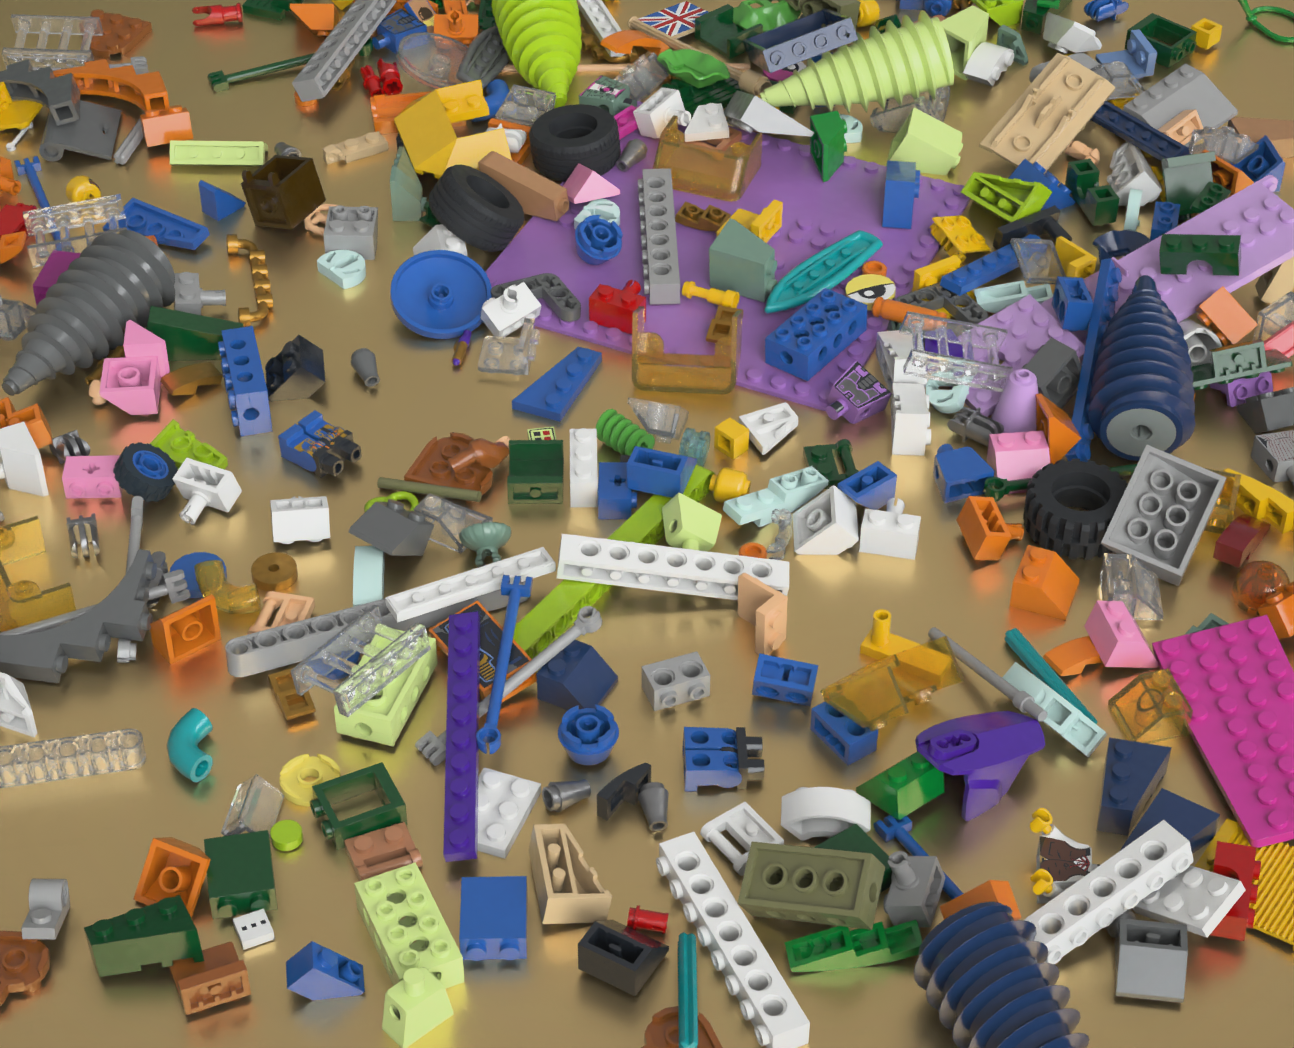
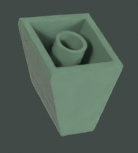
(742, 263)

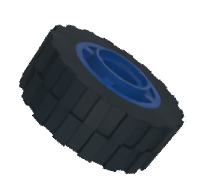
(145, 471)

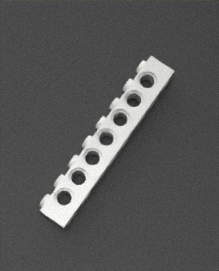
(664, 567)
(732, 944)

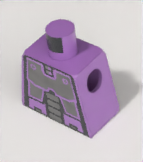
(857, 395)

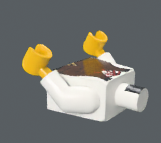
(1058, 859)

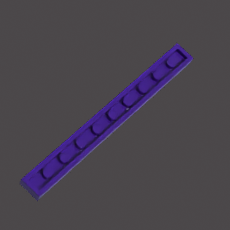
(461, 742)

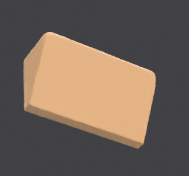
(1182, 126)

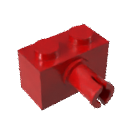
(615, 307)

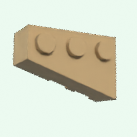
(563, 880)

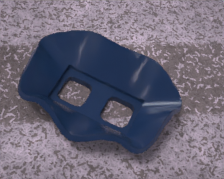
(1119, 243)

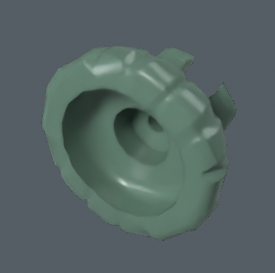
(485, 540)

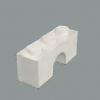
(583, 468)

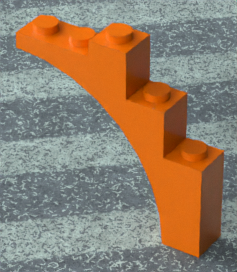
(98, 78)

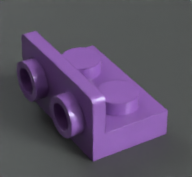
(1245, 388)

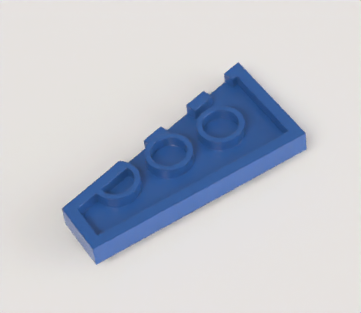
(165, 226)
(560, 386)

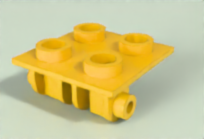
(957, 236)

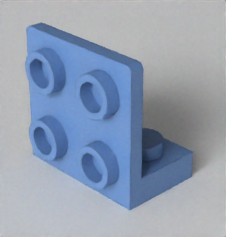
(1139, 56)

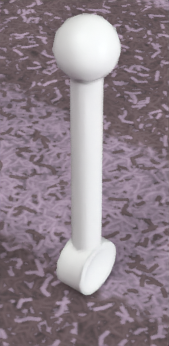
(11, 146)

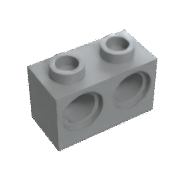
(675, 681)

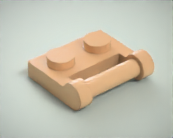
(292, 609)

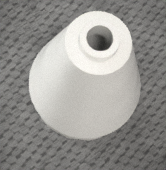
(1199, 341)

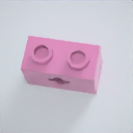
(91, 477)

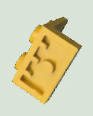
(761, 225)
(1074, 259)
(933, 273)

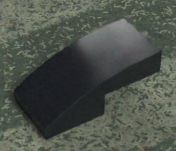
(622, 788)

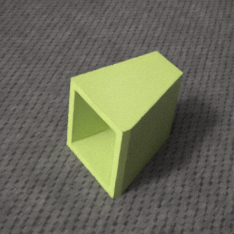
(964, 34)
(927, 143)

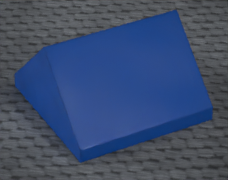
(1263, 163)

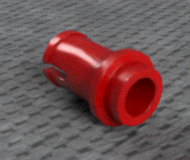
(647, 920)

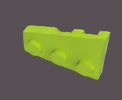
(183, 445)

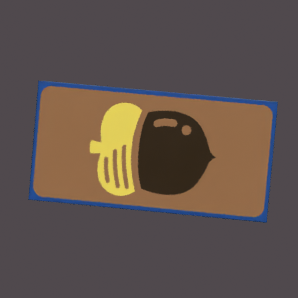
(422, 11)

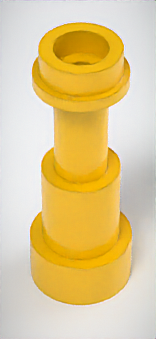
(715, 296)

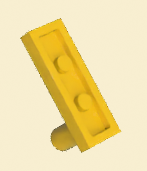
(879, 640)

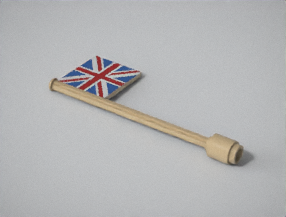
(680, 21)

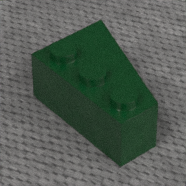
(144, 937)

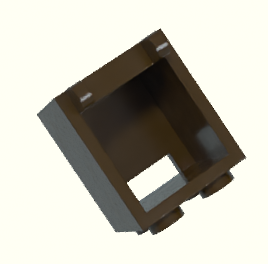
(283, 191)

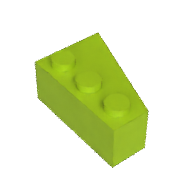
(1006, 197)

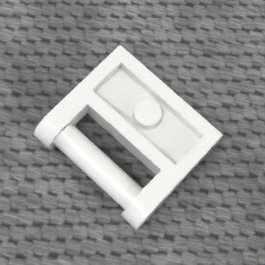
(745, 827)

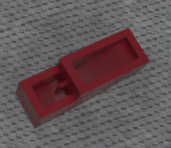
(1240, 540)

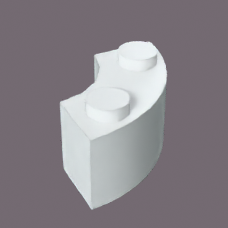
(988, 63)
(823, 811)

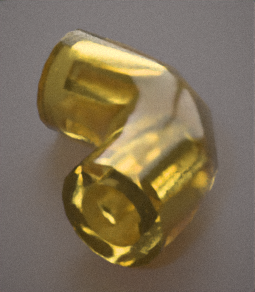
(228, 597)

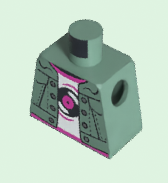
(608, 95)

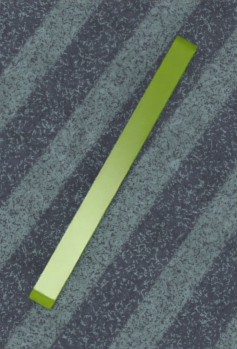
(561, 606)

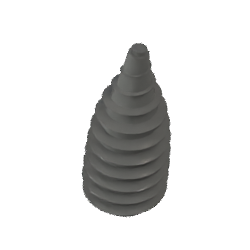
(90, 307)

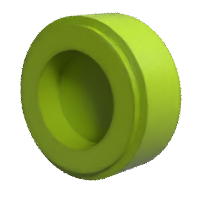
(286, 835)

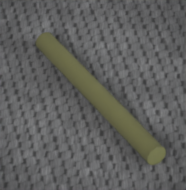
(424, 488)

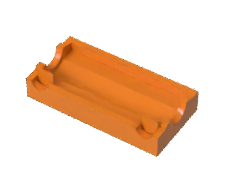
(386, 108)

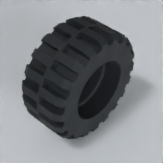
(1072, 485)

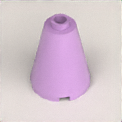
(1018, 403)

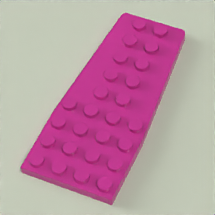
(1241, 719)

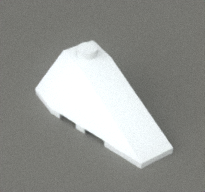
(1133, 172)

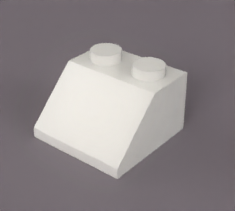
(440, 239)
(21, 461)
(826, 524)

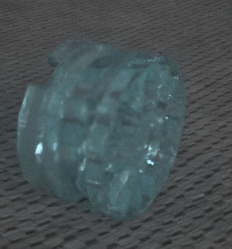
(695, 445)

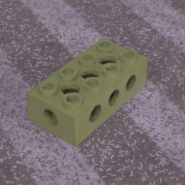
(811, 885)

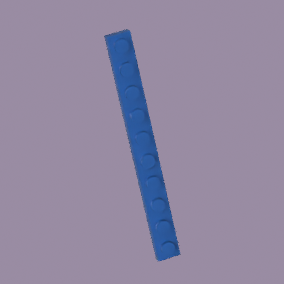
(1102, 312)

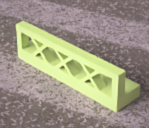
(218, 153)

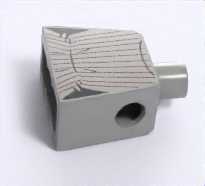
(1275, 455)

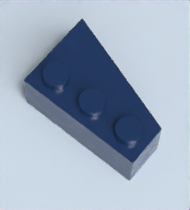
(1128, 782)

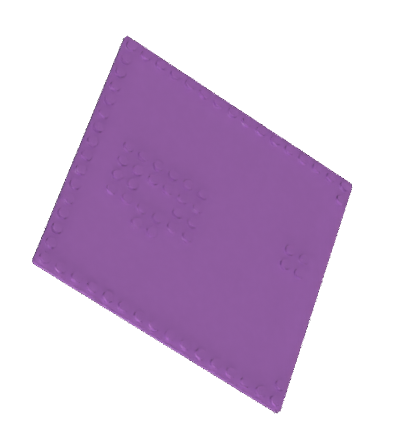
(812, 219)

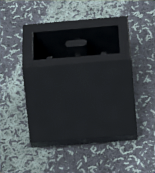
(295, 371)
(619, 955)

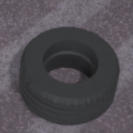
(572, 137)
(476, 208)

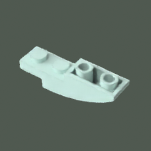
(783, 492)
(1062, 715)

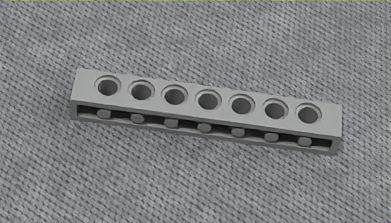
(340, 48)
(658, 237)

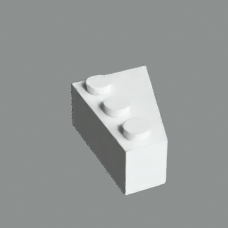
(892, 353)
(909, 419)

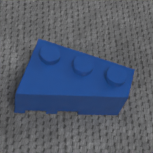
(900, 190)

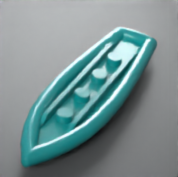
(822, 271)

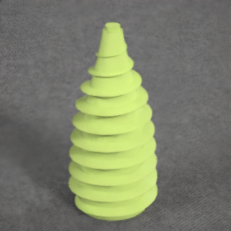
(872, 69)

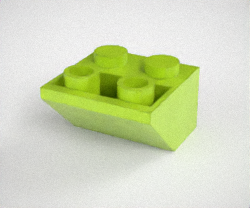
(1002, 11)

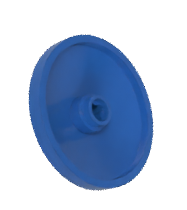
(440, 294)

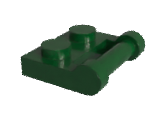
(822, 459)

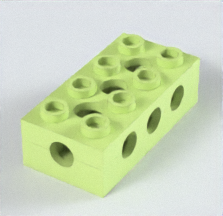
(384, 717)
(403, 893)

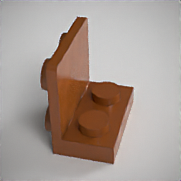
(212, 981)

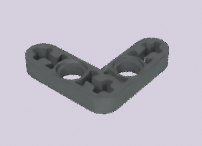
(551, 290)
(942, 297)

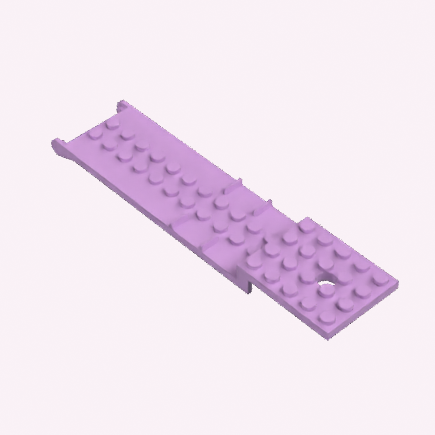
(1266, 242)

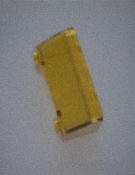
(707, 170)
(684, 372)
(23, 601)
(887, 684)

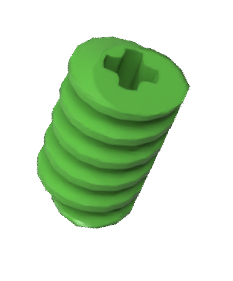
(622, 433)

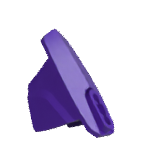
(983, 749)

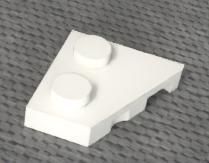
(707, 124)
(769, 425)

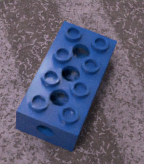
(816, 334)
(245, 381)

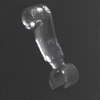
(784, 521)

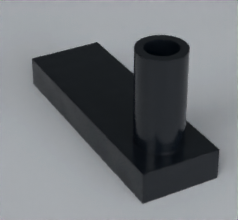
(1034, 224)

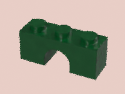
(1097, 202)
(1220, 251)

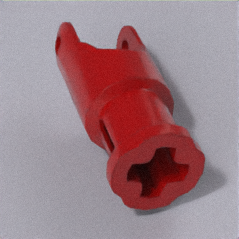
(218, 14)
(389, 77)

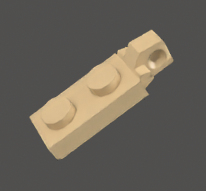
(355, 148)

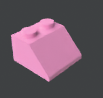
(132, 384)
(1017, 455)
(1118, 636)

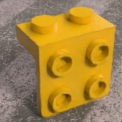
(16, 113)

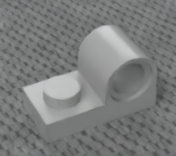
(47, 908)

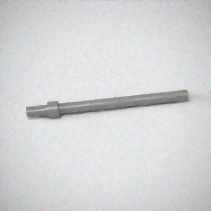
(1020, 699)

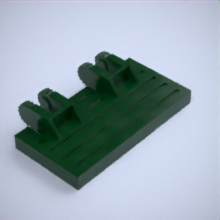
(269, 8)
(692, 96)

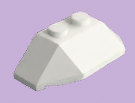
(1069, 35)
(15, 706)

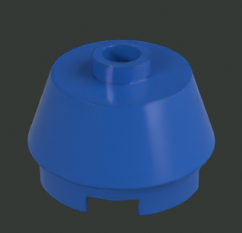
(597, 240)
(588, 734)

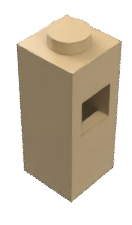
(1276, 282)

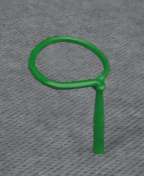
(1251, 17)

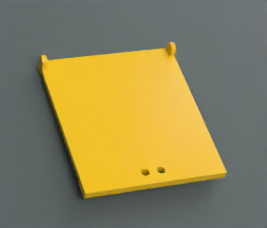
(1275, 886)

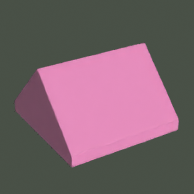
(588, 185)
(141, 343)

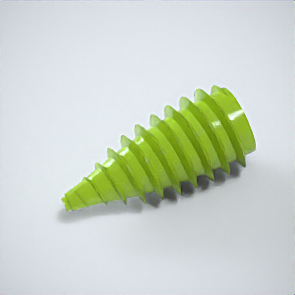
(541, 41)

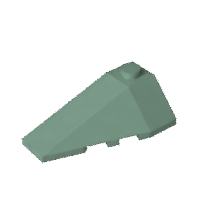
(405, 190)

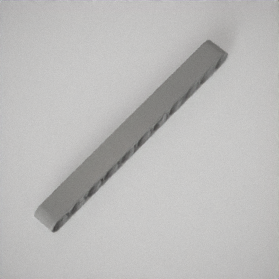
(298, 640)

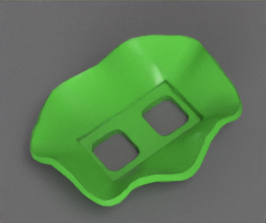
(769, 15)
(693, 67)

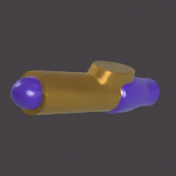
(460, 347)

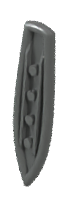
(483, 58)

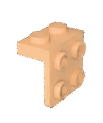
(765, 610)

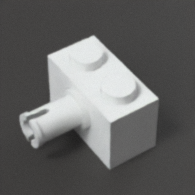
(658, 111)
(509, 310)
(204, 487)
(300, 519)
(890, 531)

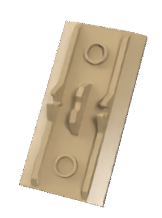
(1048, 113)

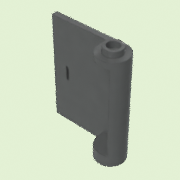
(82, 135)

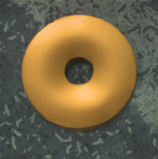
(274, 572)

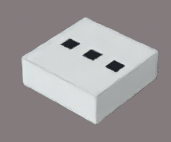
(253, 929)

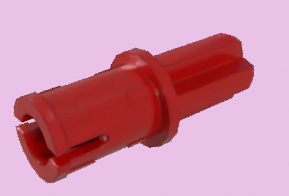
(371, 81)

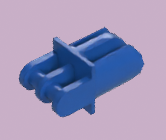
(1104, 9)

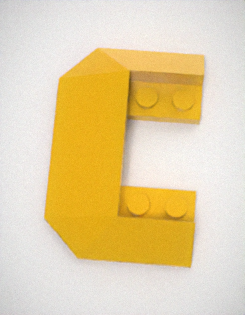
(431, 138)

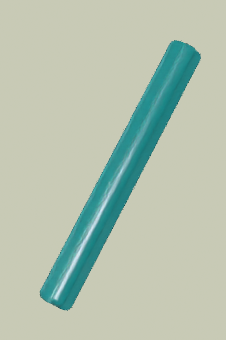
(1042, 670)
(687, 991)

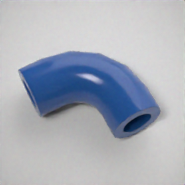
(496, 94)

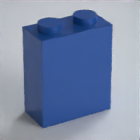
(493, 918)

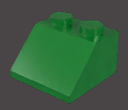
(828, 142)
(904, 786)

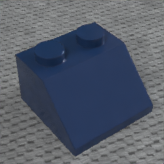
(575, 678)

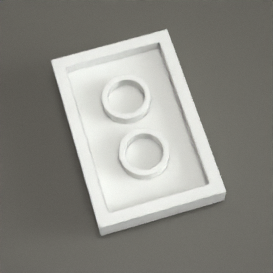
(503, 809)
(1192, 899)

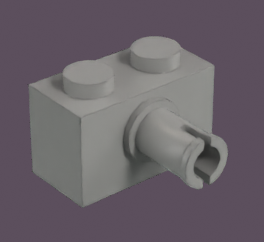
(191, 297)
(914, 888)

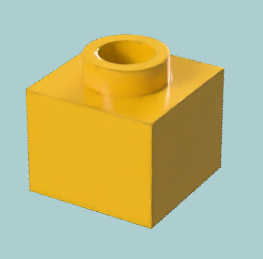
(1207, 33)
(731, 438)

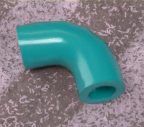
(183, 745)

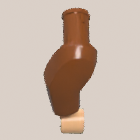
(482, 451)

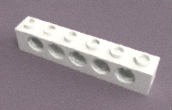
(1110, 890)

